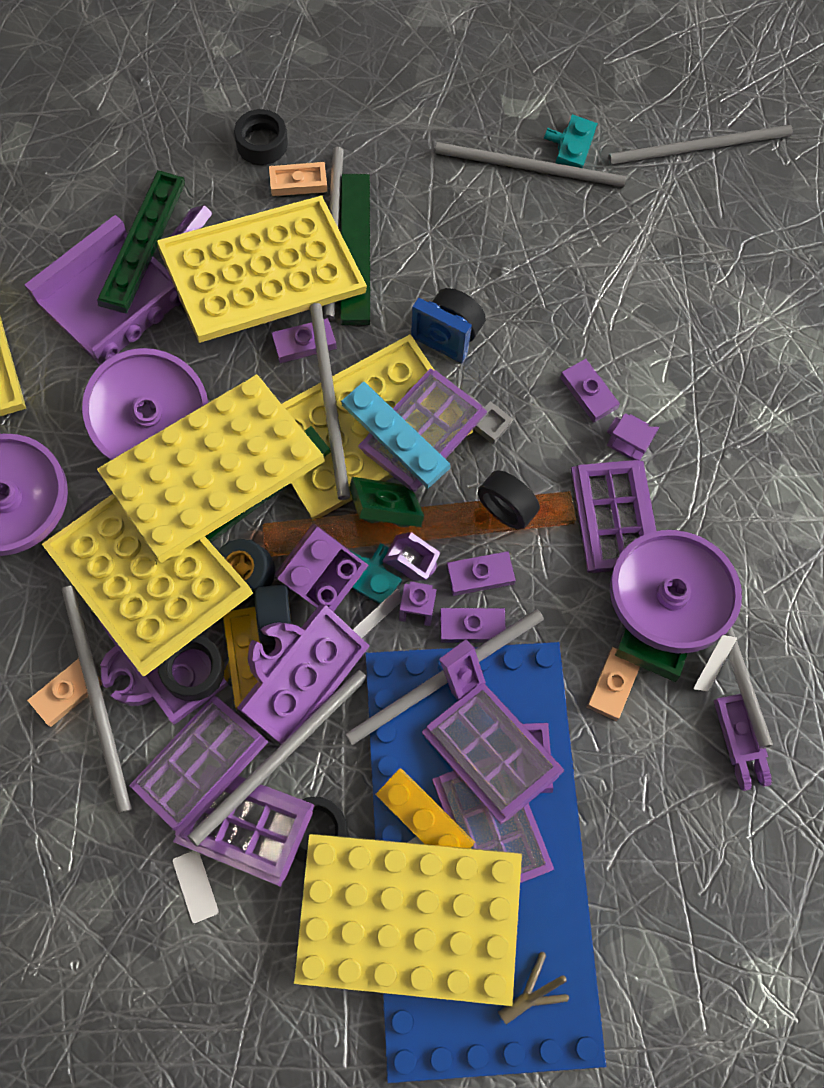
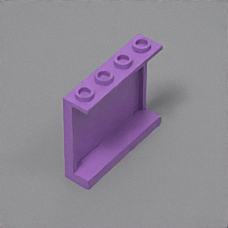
(73, 283)

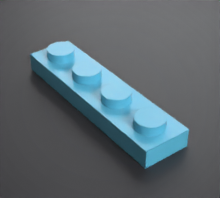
(396, 434)

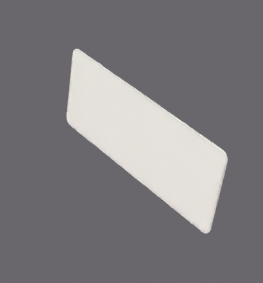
(378, 614)
(715, 663)
(195, 886)

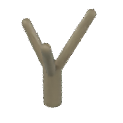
(534, 998)

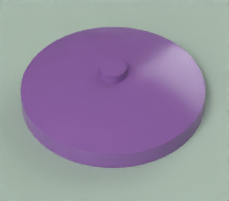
(137, 398)
(30, 493)
(675, 591)

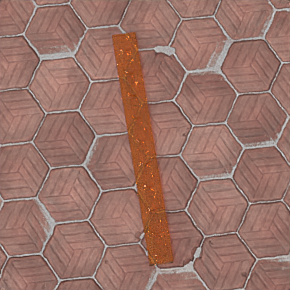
(438, 522)

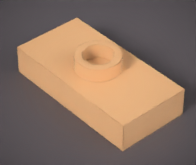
(298, 179)
(613, 686)
(60, 694)

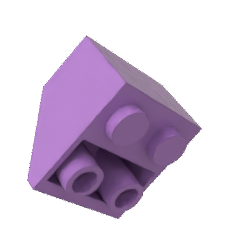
(321, 569)

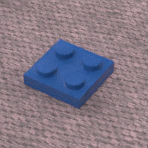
(440, 330)

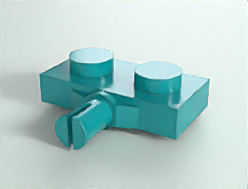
(573, 142)
(376, 581)

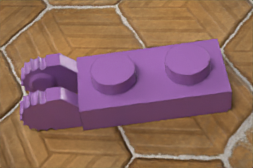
(742, 741)

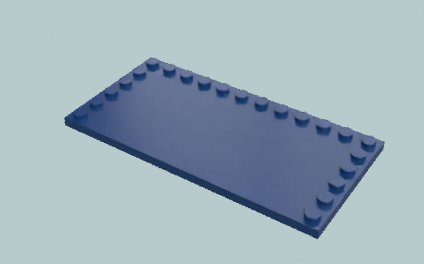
(470, 1038)

